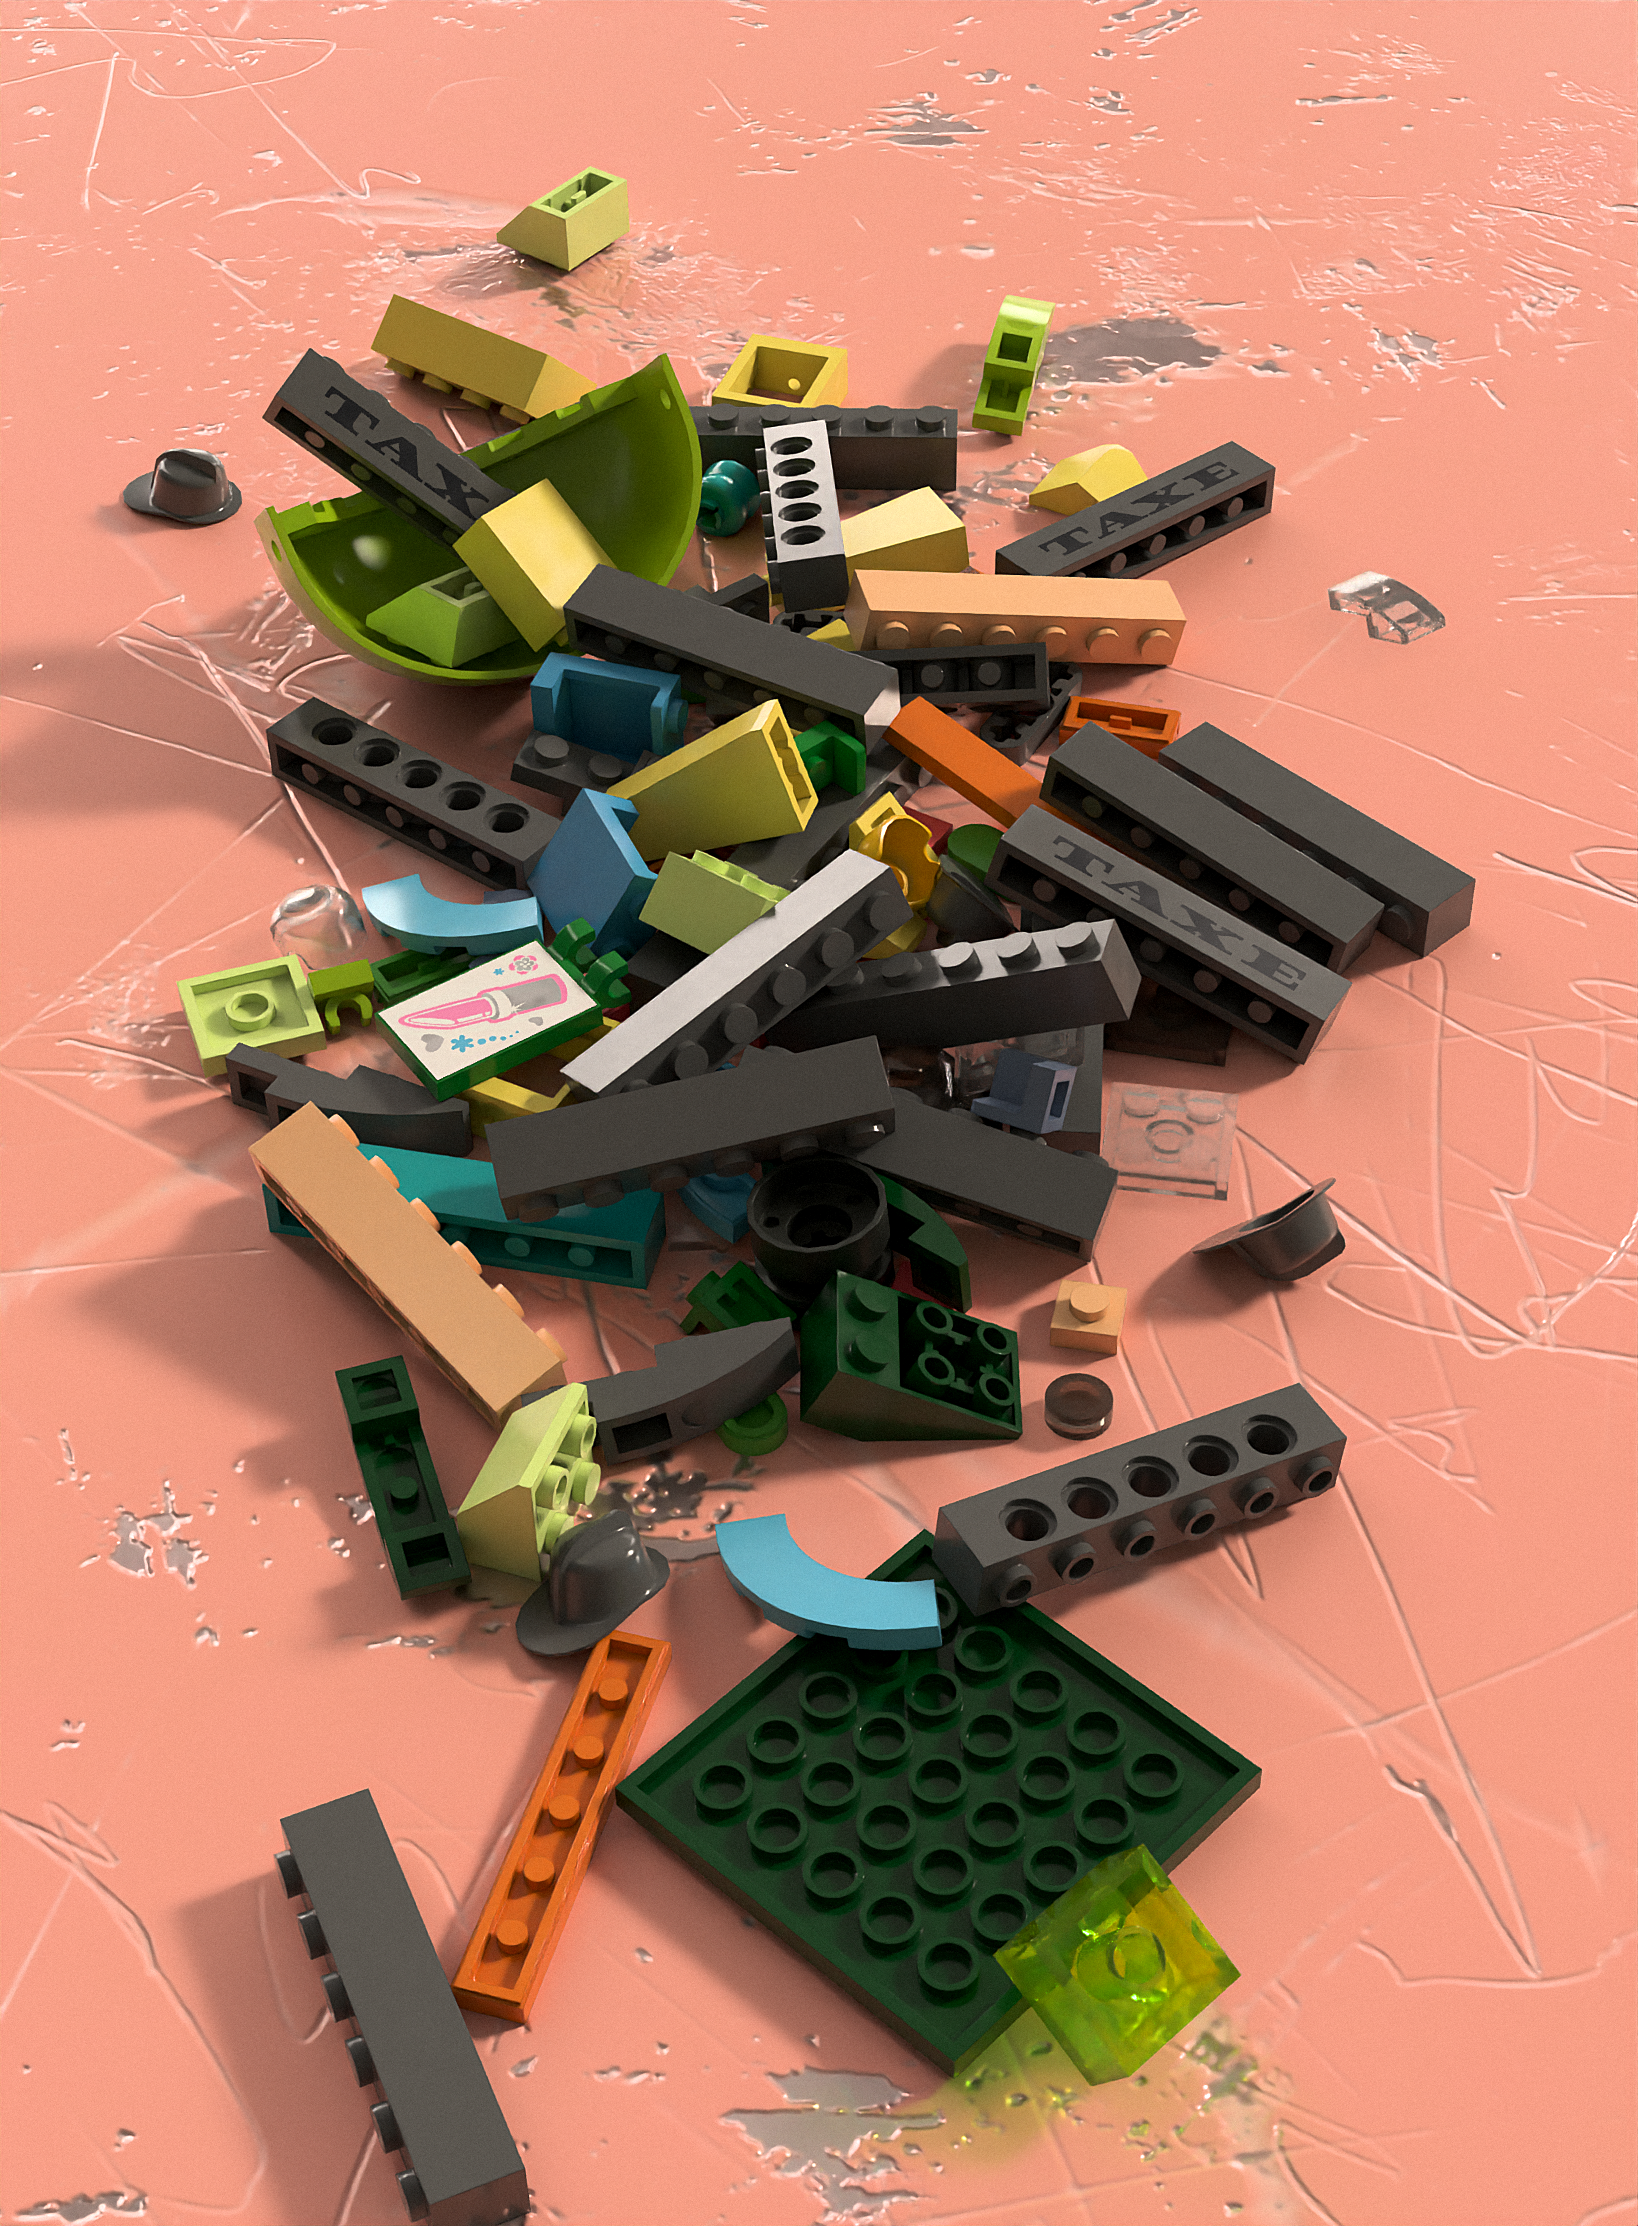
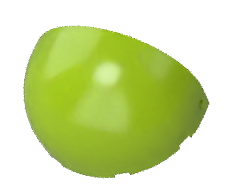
(617, 459)

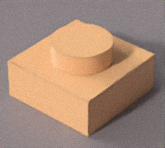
(1088, 1316)

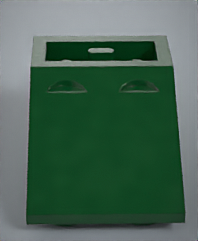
(905, 1368)

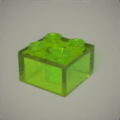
(1117, 1966)

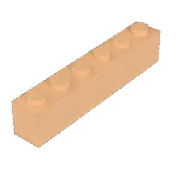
(1074, 615)
(406, 1264)

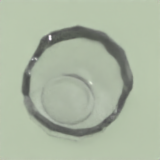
(318, 926)

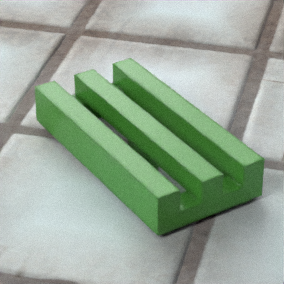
(415, 971)

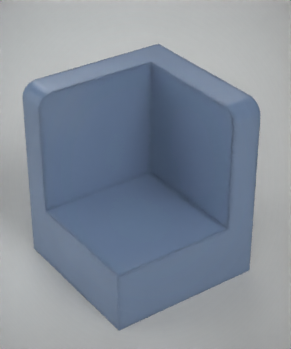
(1028, 1092)

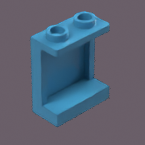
(609, 706)
(596, 875)

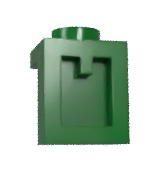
(832, 757)
(732, 1301)

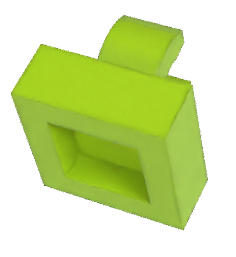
(340, 988)

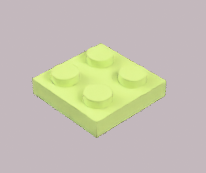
(252, 1005)

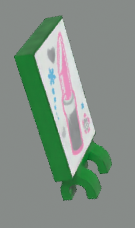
(504, 1011)

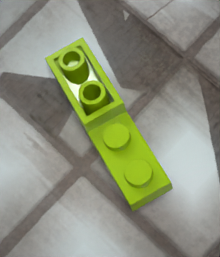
(1012, 364)

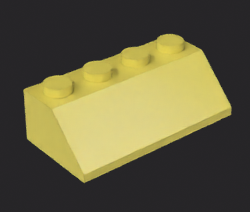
(476, 362)

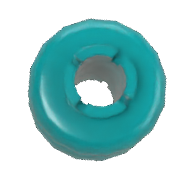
(727, 498)

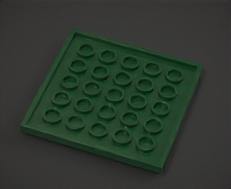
(931, 1801)

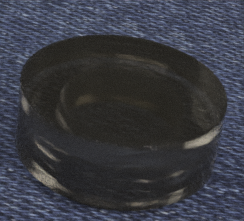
(1078, 1406)

